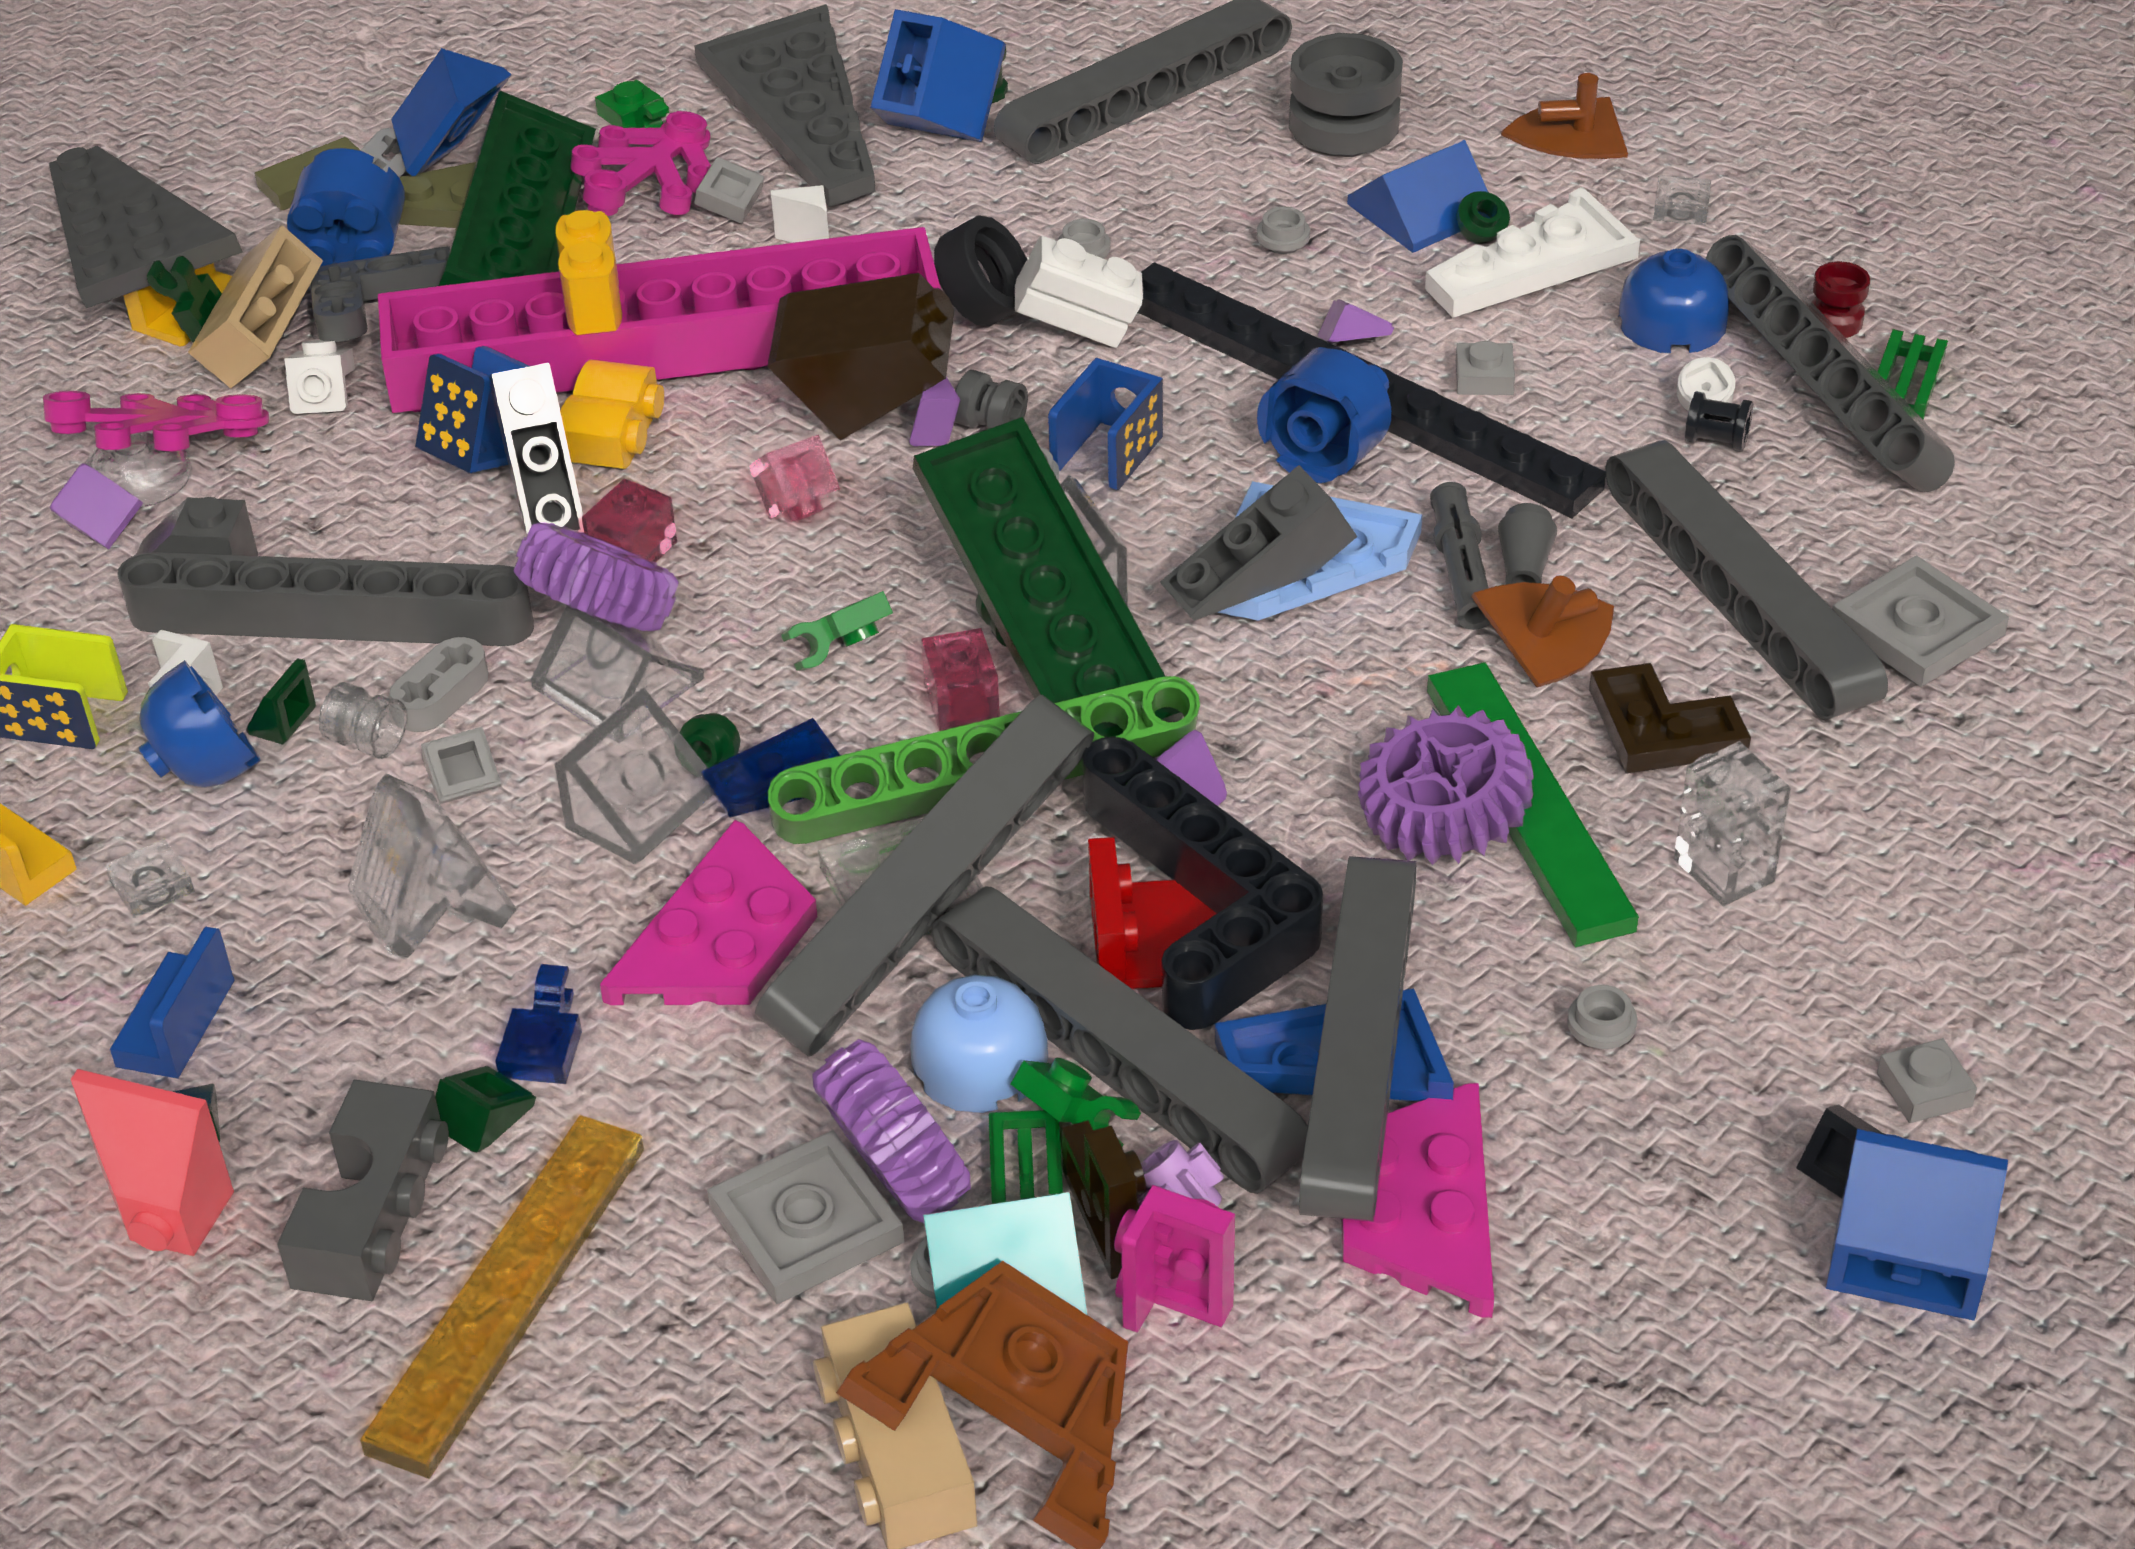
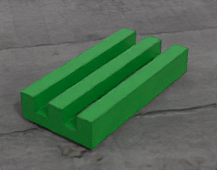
(1913, 352)
(1023, 1122)

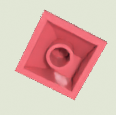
(156, 1159)

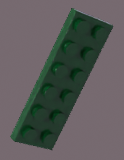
(516, 194)
(1036, 567)

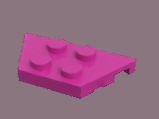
(718, 930)
(1431, 1203)

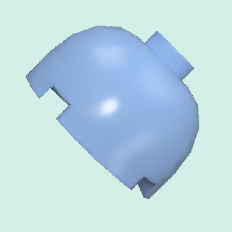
(974, 1040)

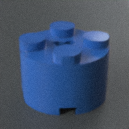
(346, 207)
(1326, 413)

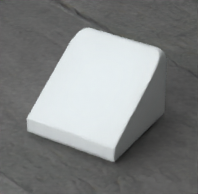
(800, 214)

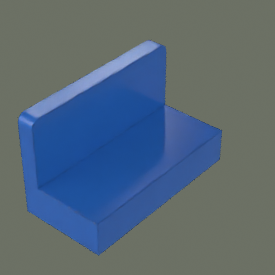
(175, 1009)

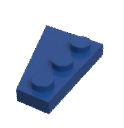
(1284, 1048)

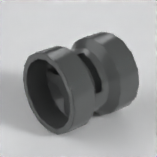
(988, 401)

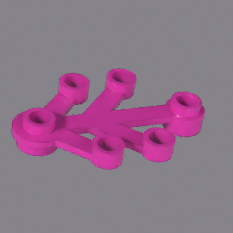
(680, 135)
(140, 412)

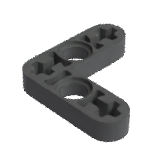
(343, 287)

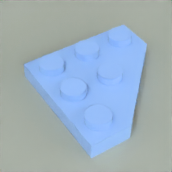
(1381, 549)

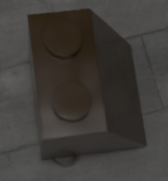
(862, 347)

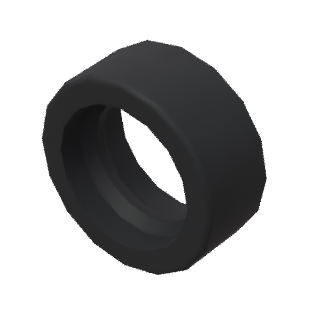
(963, 279)

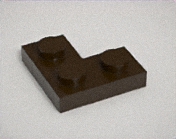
(1651, 730)
(1102, 1184)

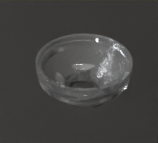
(145, 471)

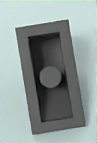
(204, 528)

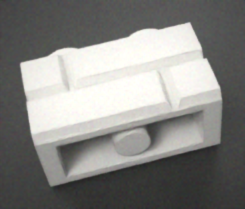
(1079, 290)

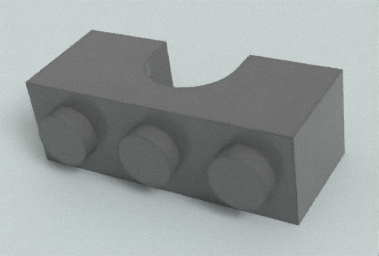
(352, 1235)

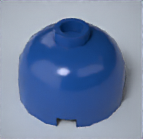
(1674, 302)
(192, 731)

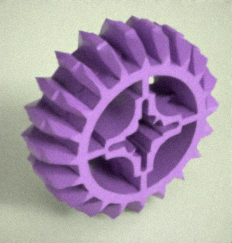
(596, 577)
(1446, 785)
(891, 1130)

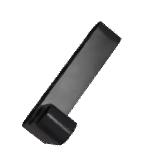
(1262, 899)

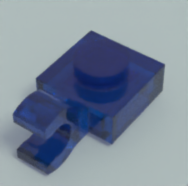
(543, 1040)

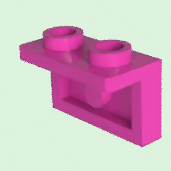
(1176, 1256)

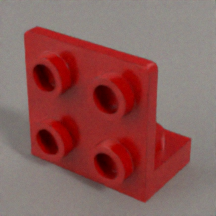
(1136, 919)

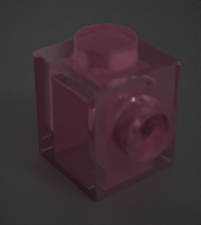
(795, 479)
(634, 520)
(960, 678)

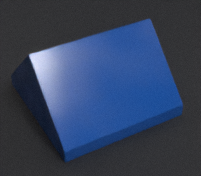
(444, 107)
(1422, 198)

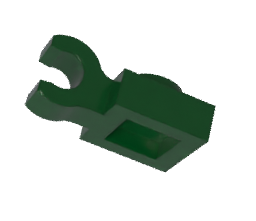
(193, 293)

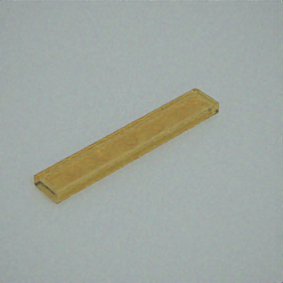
(501, 1298)

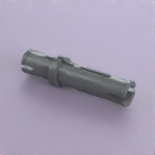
(1453, 513)

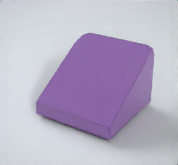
(1351, 323)
(935, 415)
(95, 505)
(1195, 765)

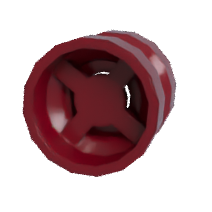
(1840, 293)

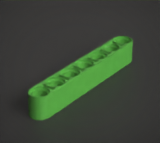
(950, 754)

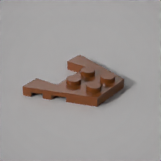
(1030, 1367)

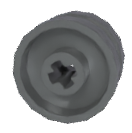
(1345, 93)

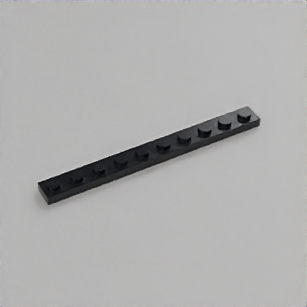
(1417, 412)

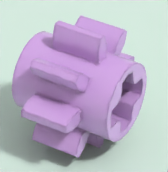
(1182, 1172)

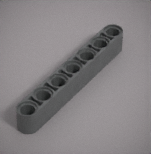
(1141, 79)
(1832, 366)
(1747, 580)
(325, 598)
(923, 876)
(1127, 1040)
(1358, 1041)

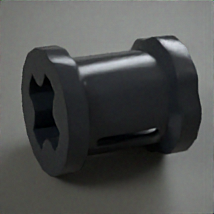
(1734, 432)

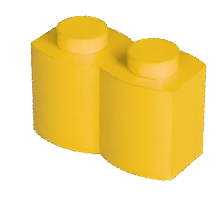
(588, 272)
(611, 412)

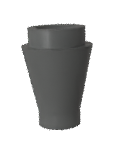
(1526, 542)

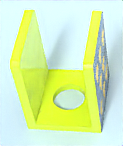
(51, 684)

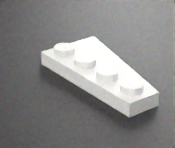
(1545, 253)

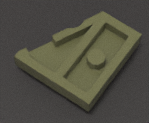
(436, 196)

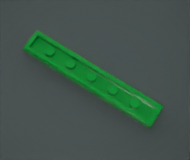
(1552, 835)

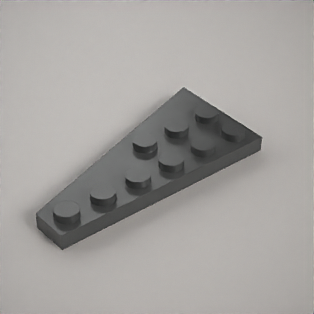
(798, 97)
(124, 223)

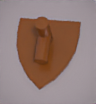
(1572, 127)
(1548, 625)

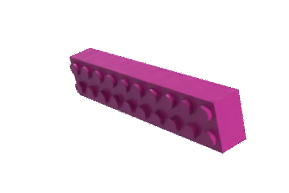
(676, 312)

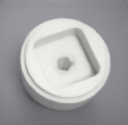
(1706, 376)

